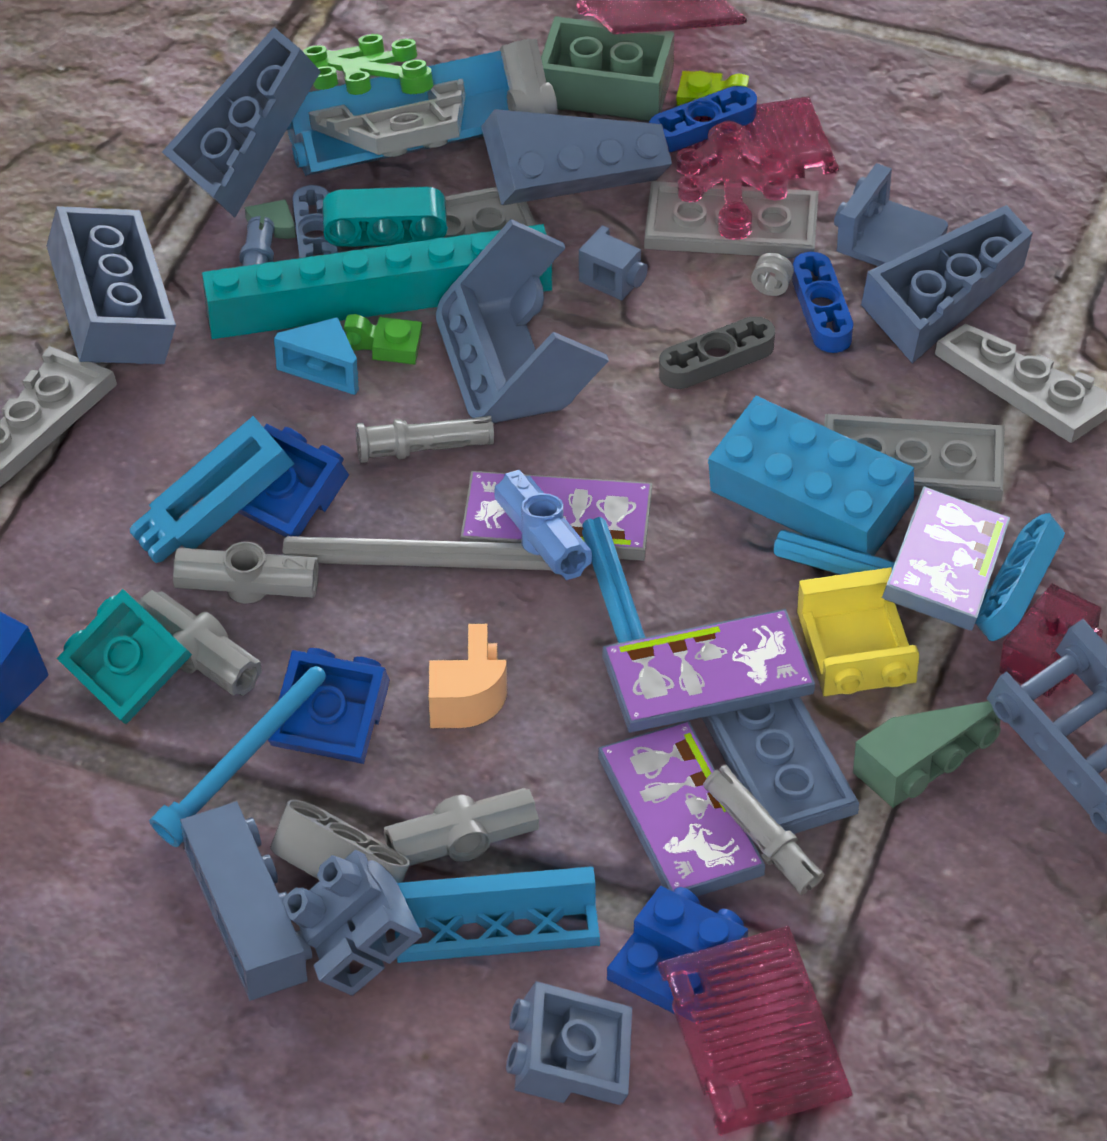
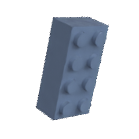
(110, 286)

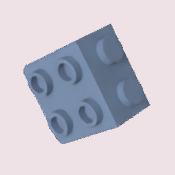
(878, 228)

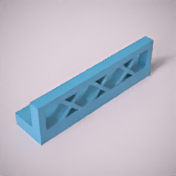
(494, 904)

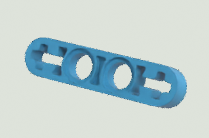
(1019, 577)

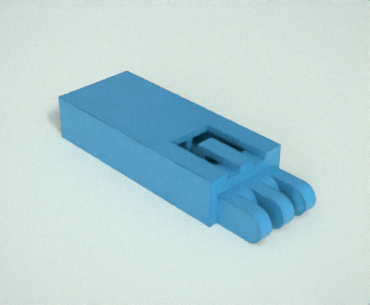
(226, 481)

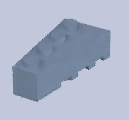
(244, 121)
(566, 155)
(943, 281)

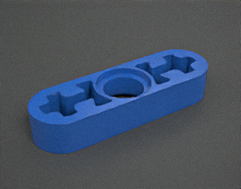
(729, 104)
(817, 315)

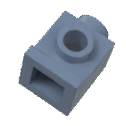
(611, 265)

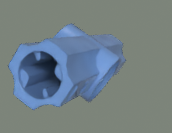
(543, 525)

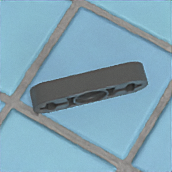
(690, 364)

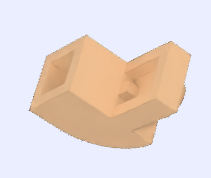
(468, 690)

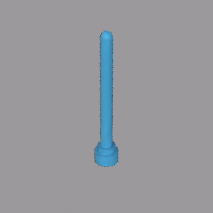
(167, 819)

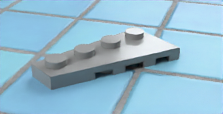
(1030, 383)
(48, 406)

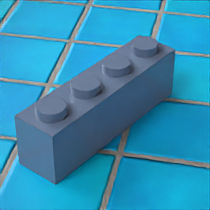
(245, 900)

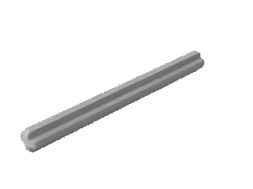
(414, 553)

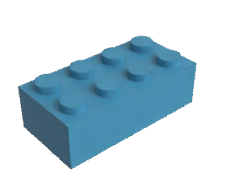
(811, 478)

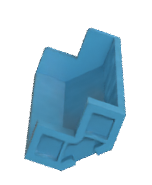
(484, 90)

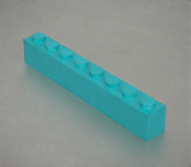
(340, 284)

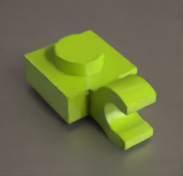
(701, 83)

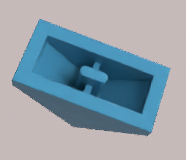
(319, 355)

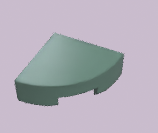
(277, 212)

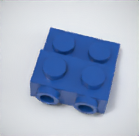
(302, 489)
(340, 712)
(665, 929)

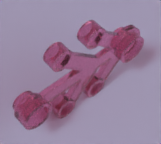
(729, 142)

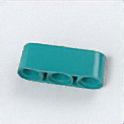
(384, 216)

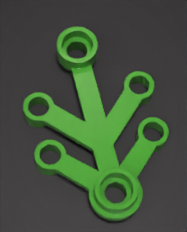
(368, 60)

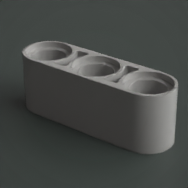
(312, 835)

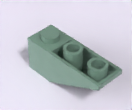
(919, 747)

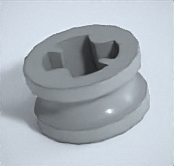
(769, 284)

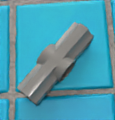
(527, 79)
(245, 572)
(208, 642)
(463, 827)

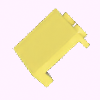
(855, 633)

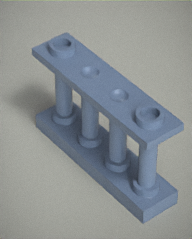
(1086, 656)

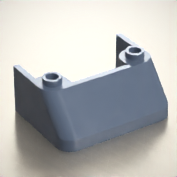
(488, 334)

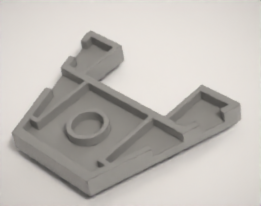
(401, 127)

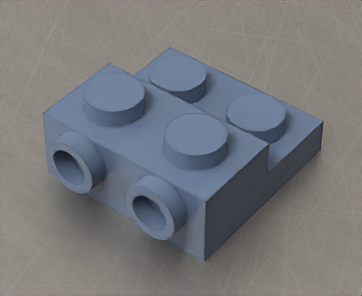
(570, 1045)

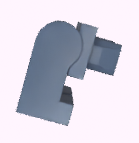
(349, 919)

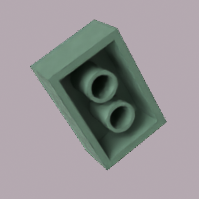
(608, 71)

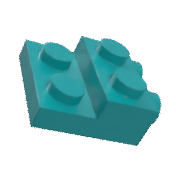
(123, 655)

